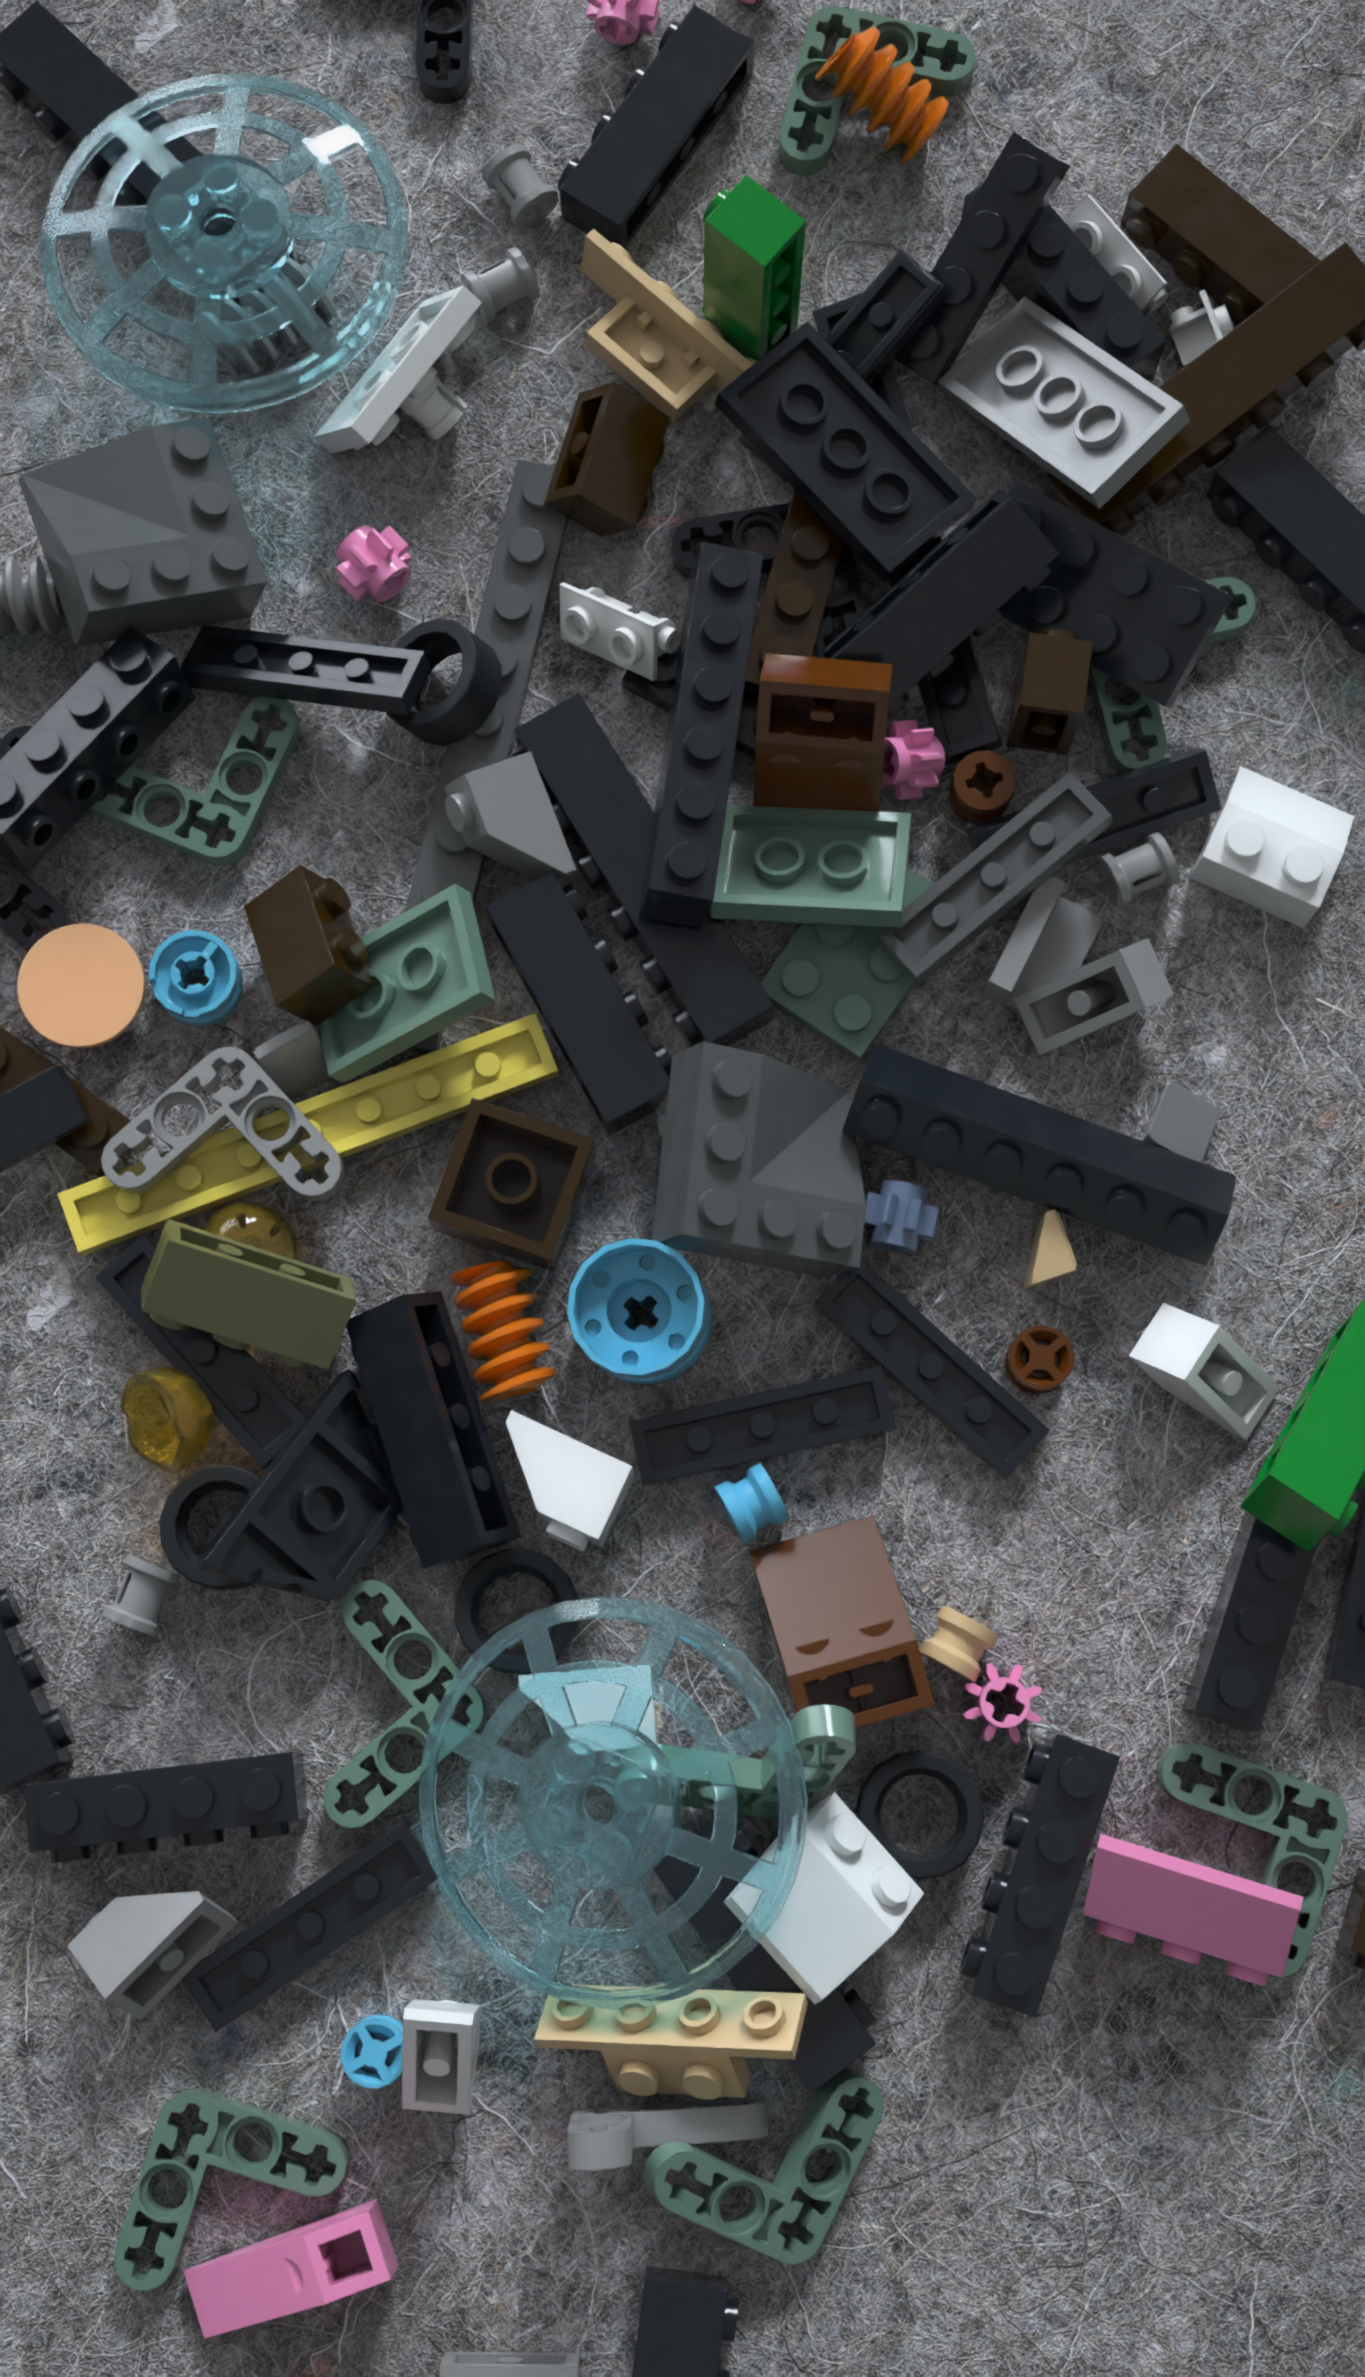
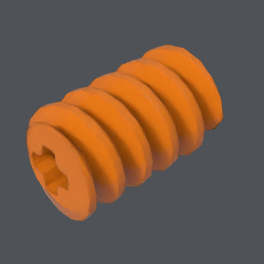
(885, 92)
(503, 1330)

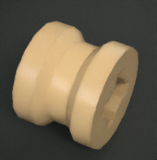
(958, 1644)

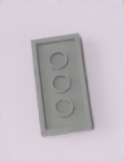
(1063, 402)

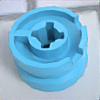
(197, 1003)

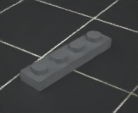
(995, 877)

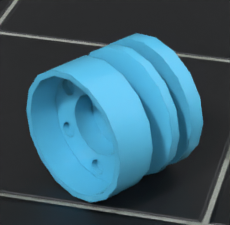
(639, 1274)

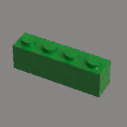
(752, 268)
(1321, 1448)

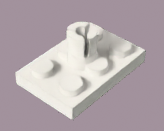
(405, 378)

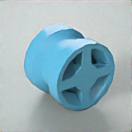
(752, 1503)
(365, 2057)

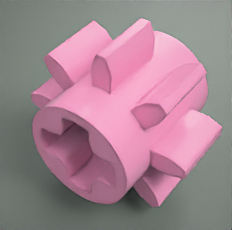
(623, 19)
(373, 563)
(911, 759)
(984, 1710)

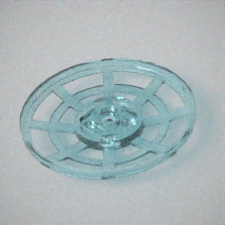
(230, 263)
(641, 1787)

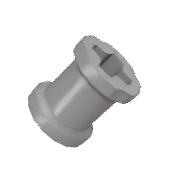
(520, 186)
(501, 284)
(1139, 870)
(141, 1595)

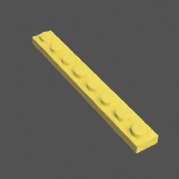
(347, 1117)

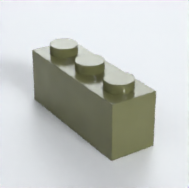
(247, 1296)

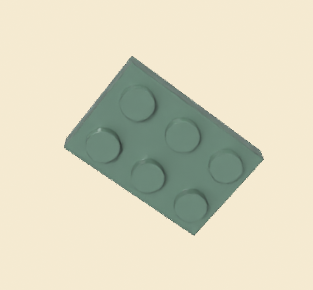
(813, 866)
(424, 976)
(841, 980)

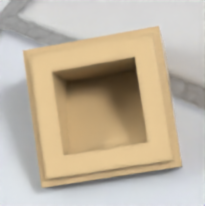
(1050, 1252)

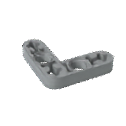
(241, 1110)
(607, 2135)

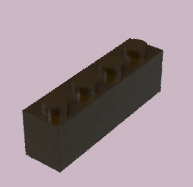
(1213, 235)

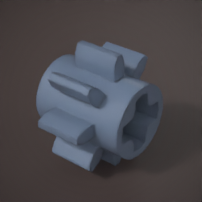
(900, 1217)

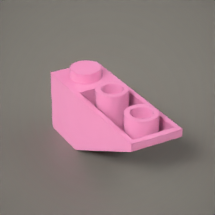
(293, 2271)

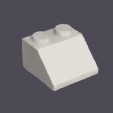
(1273, 848)
(569, 1482)
(841, 1904)

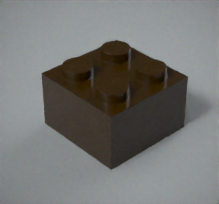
(513, 1184)

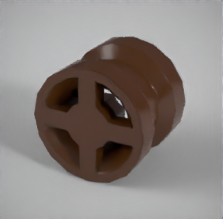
(981, 801)
(1048, 1352)

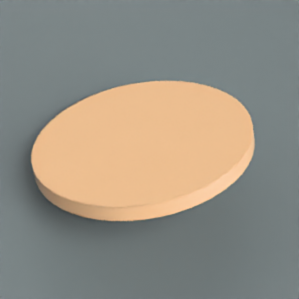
(81, 986)

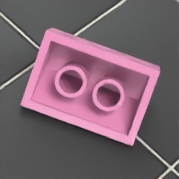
(1191, 1909)

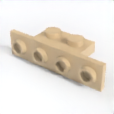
(653, 336)
(681, 2044)

